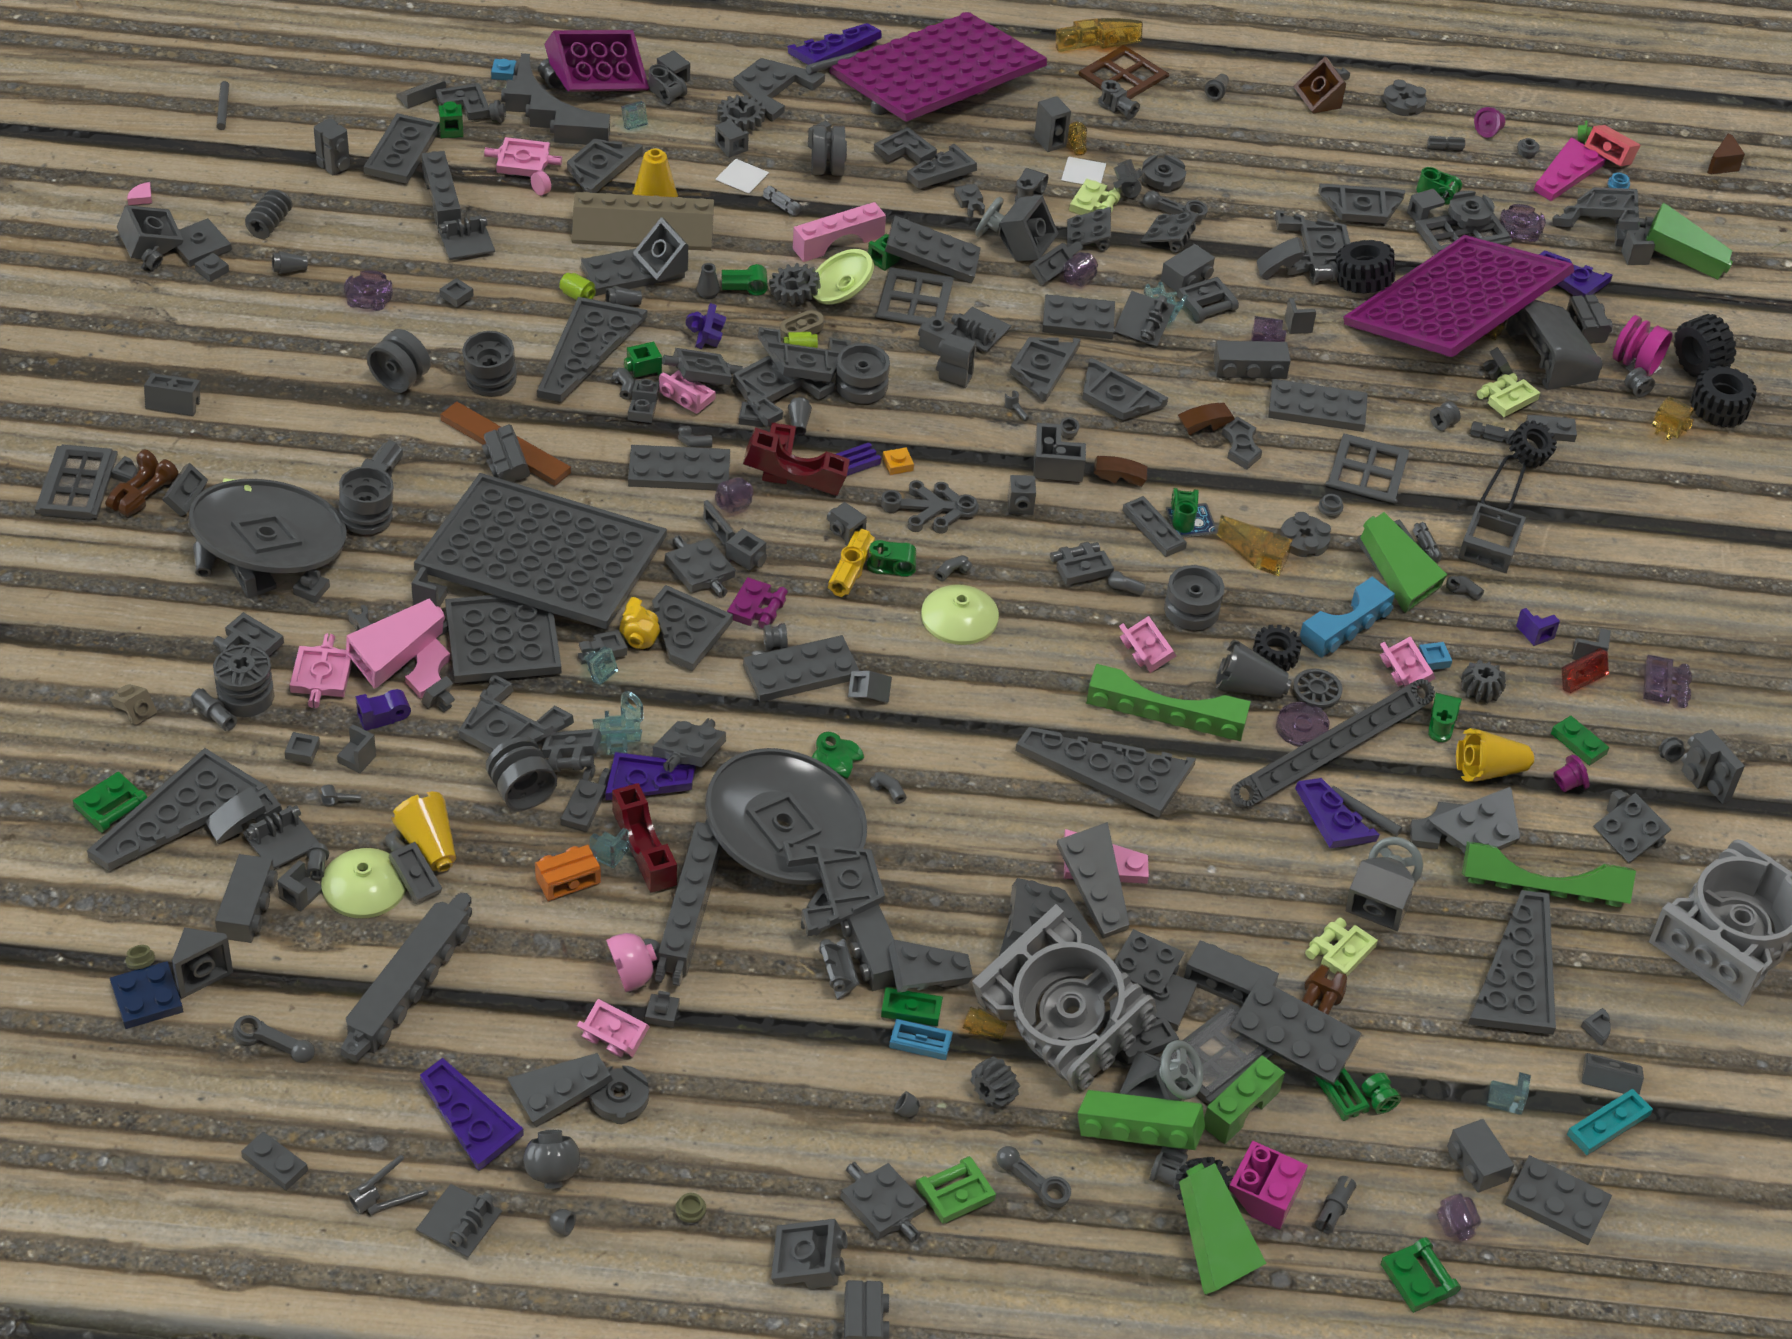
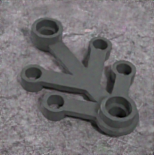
(959, 506)

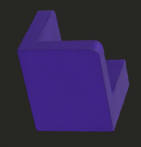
(1537, 629)

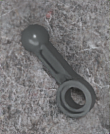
(1154, 200)
(300, 1050)
(1009, 1159)

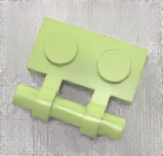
(1090, 196)
(1511, 397)
(1347, 953)

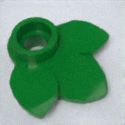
(840, 755)

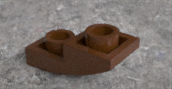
(1210, 414)
(1113, 468)

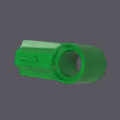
(752, 280)

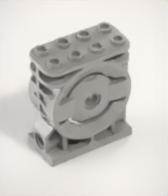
(1729, 920)
(1068, 1042)

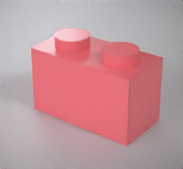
(1612, 145)

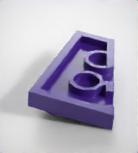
(1583, 279)
(649, 773)
(1332, 818)

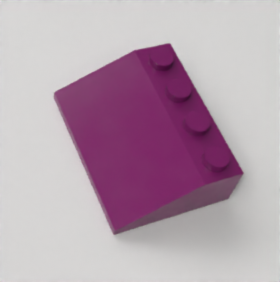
(596, 60)

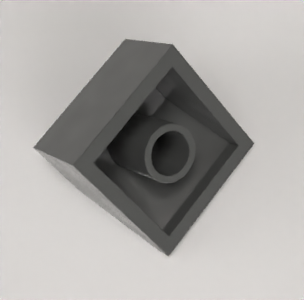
(147, 228)

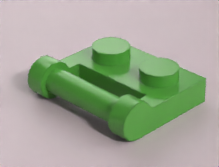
(960, 1196)

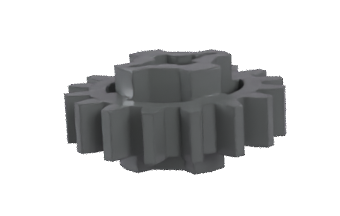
(742, 111)
(794, 283)

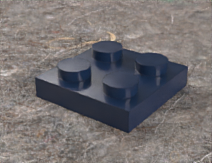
(146, 995)

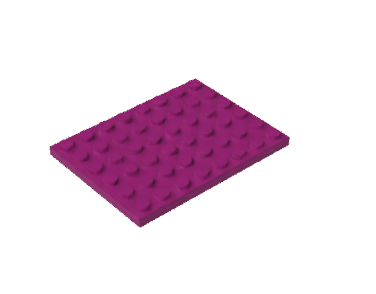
(937, 66)
(1458, 295)

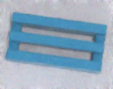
(920, 1043)

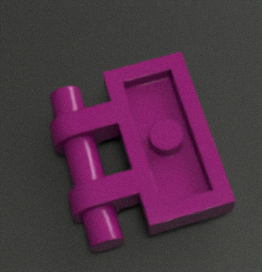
(751, 598)

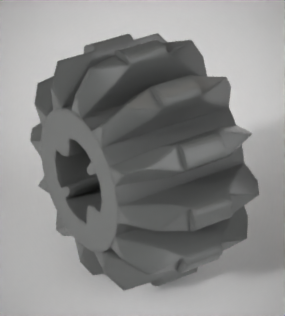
(1483, 681)
(995, 1082)

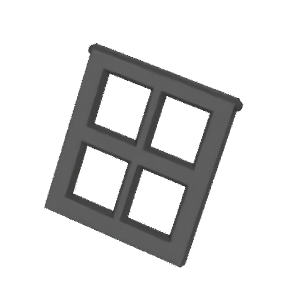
(920, 277)
(1341, 461)

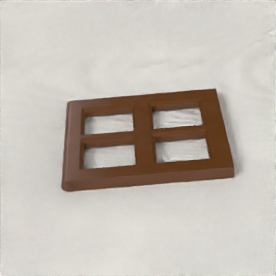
(1107, 61)

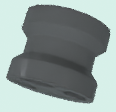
(1639, 382)
(1445, 415)
(775, 636)

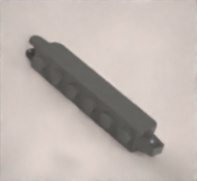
(689, 904)
(406, 976)

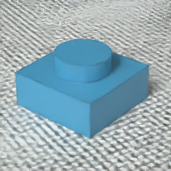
(503, 69)
(1436, 655)

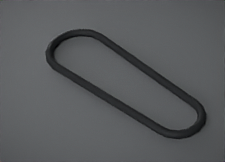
(1495, 477)

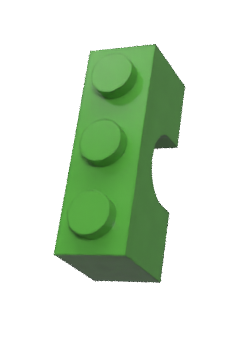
(1253, 1087)

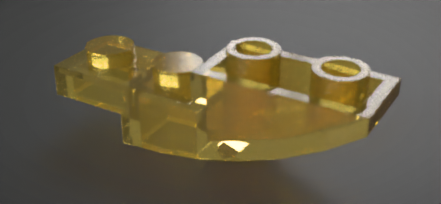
(1101, 32)

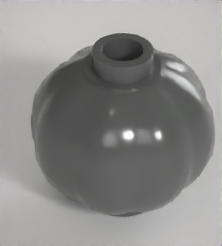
(551, 1158)

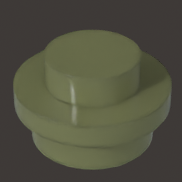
(139, 957)
(690, 1208)

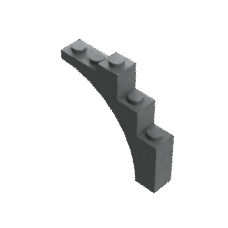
(545, 111)

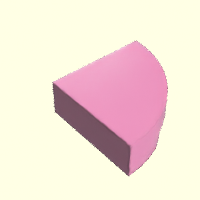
(140, 194)

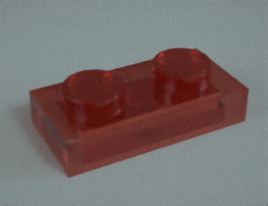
(1585, 670)

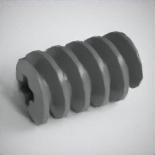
(268, 213)

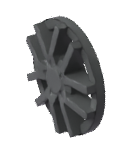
(1317, 688)

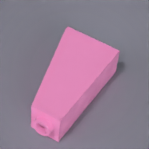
(394, 641)

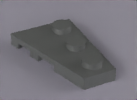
(925, 966)

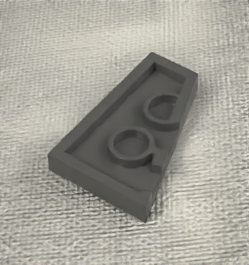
(942, 168)
(559, 1086)

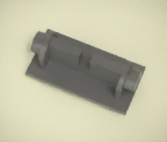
(839, 966)

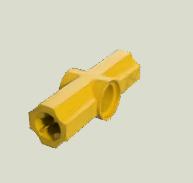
(851, 563)

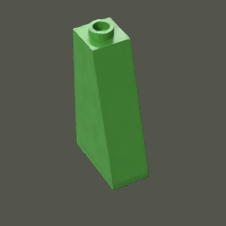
(1688, 243)
(1401, 562)
(1217, 1229)

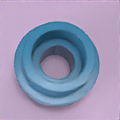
(1619, 180)

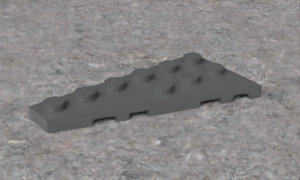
(1113, 768)

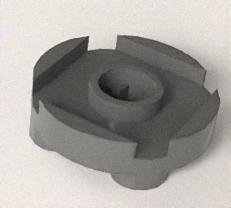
(1414, 98)
(1155, 176)
(1471, 209)
(1317, 531)
(625, 1107)

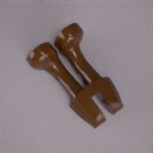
(128, 497)
(1328, 991)

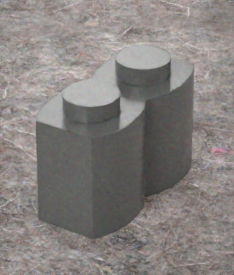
(956, 360)

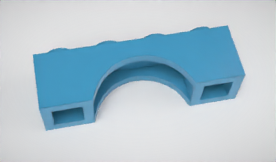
(1327, 632)

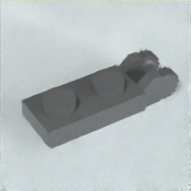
(585, 800)

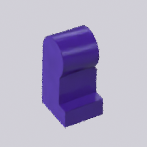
(382, 709)

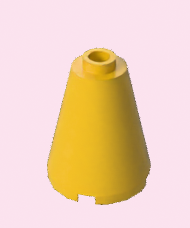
(655, 176)
(1491, 756)
(429, 826)

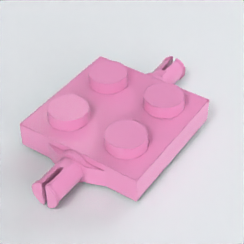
(522, 157)
(321, 671)

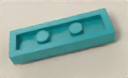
(1609, 1121)

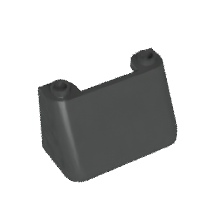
(1560, 343)

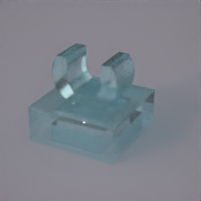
(634, 115)
(601, 664)

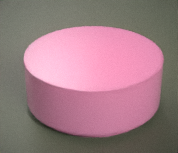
(541, 183)

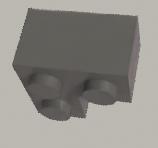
(1056, 458)

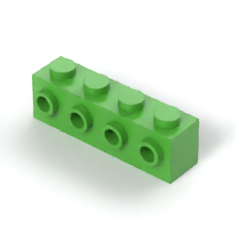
(1141, 1119)

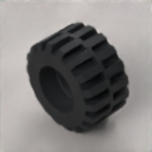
(1365, 266)
(1704, 344)
(1723, 396)

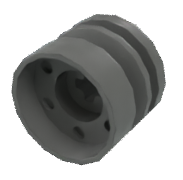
(489, 363)
(366, 500)
(244, 680)
(521, 773)

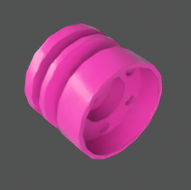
(1638, 343)

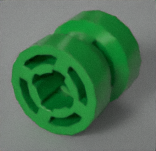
(1383, 1096)

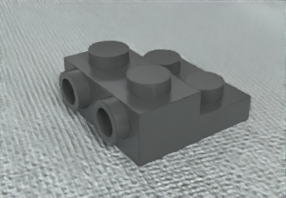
(1712, 765)
(809, 1253)

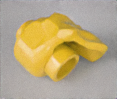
(639, 625)

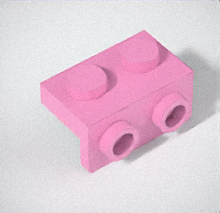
(688, 394)
(1148, 643)
(1406, 662)
(614, 1028)

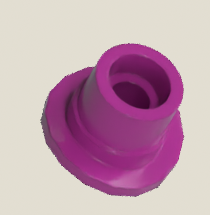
(1488, 122)
(1572, 774)

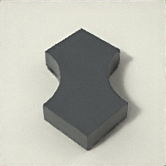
(1243, 449)
(1423, 836)

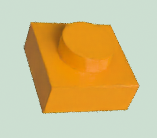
(898, 461)

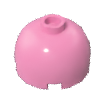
(632, 959)

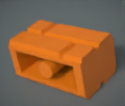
(567, 872)

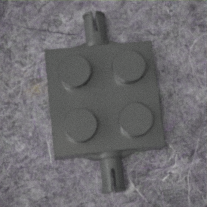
(701, 366)
(700, 565)
(689, 744)
(883, 1201)

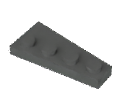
(1096, 875)

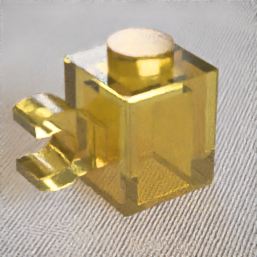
(1673, 418)

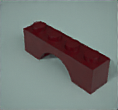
(821, 472)
(652, 857)

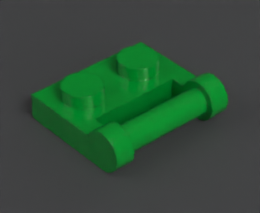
(107, 796)
(1412, 1279)

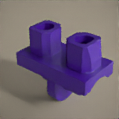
(707, 325)

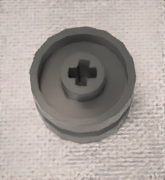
(828, 150)
(398, 360)
(862, 373)
(1194, 597)

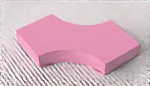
(428, 667)

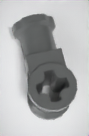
(1116, 99)
(1168, 1165)

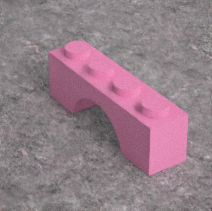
(815, 237)

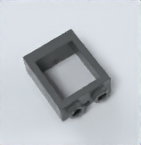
(1486, 552)

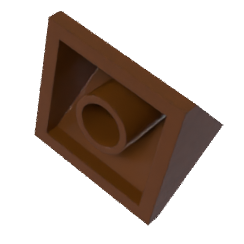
(1322, 87)

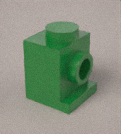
(449, 116)
(877, 248)
(643, 359)

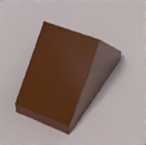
(1727, 157)

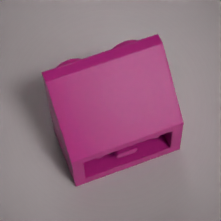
(1267, 1184)

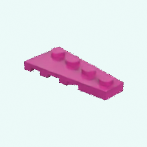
(1567, 169)

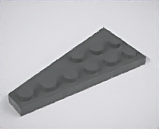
(587, 339)
(173, 809)
(1521, 980)

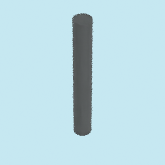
(825, 64)
(222, 106)
(1369, 813)

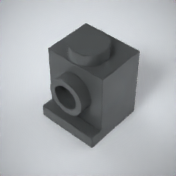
(731, 138)
(845, 521)
(746, 549)

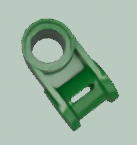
(1439, 181)
(1184, 509)
(894, 557)
(1444, 714)

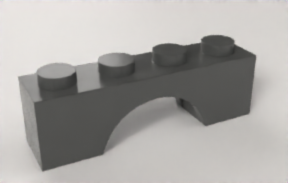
(442, 189)

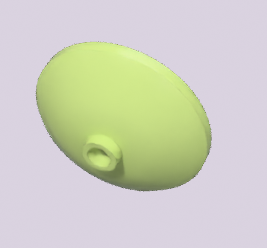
(844, 276)
(960, 614)
(365, 892)

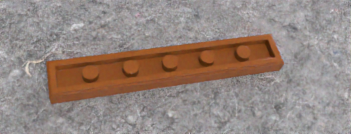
(476, 426)

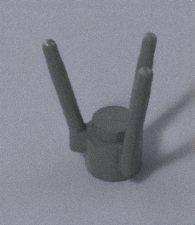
(366, 1194)

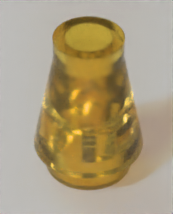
(1078, 137)
(984, 1024)

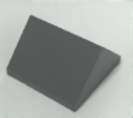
(663, 251)
(200, 960)

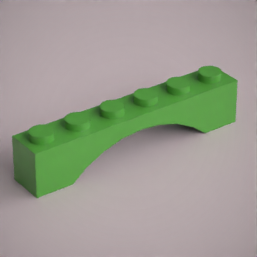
(1217, 716)
(1604, 882)

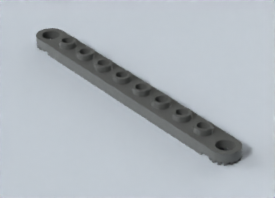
(1332, 743)

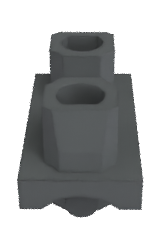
(1128, 178)

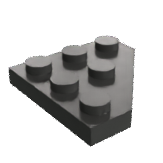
(688, 626)

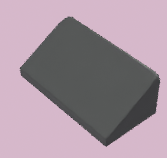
(420, 93)
(717, 523)
(1611, 1074)

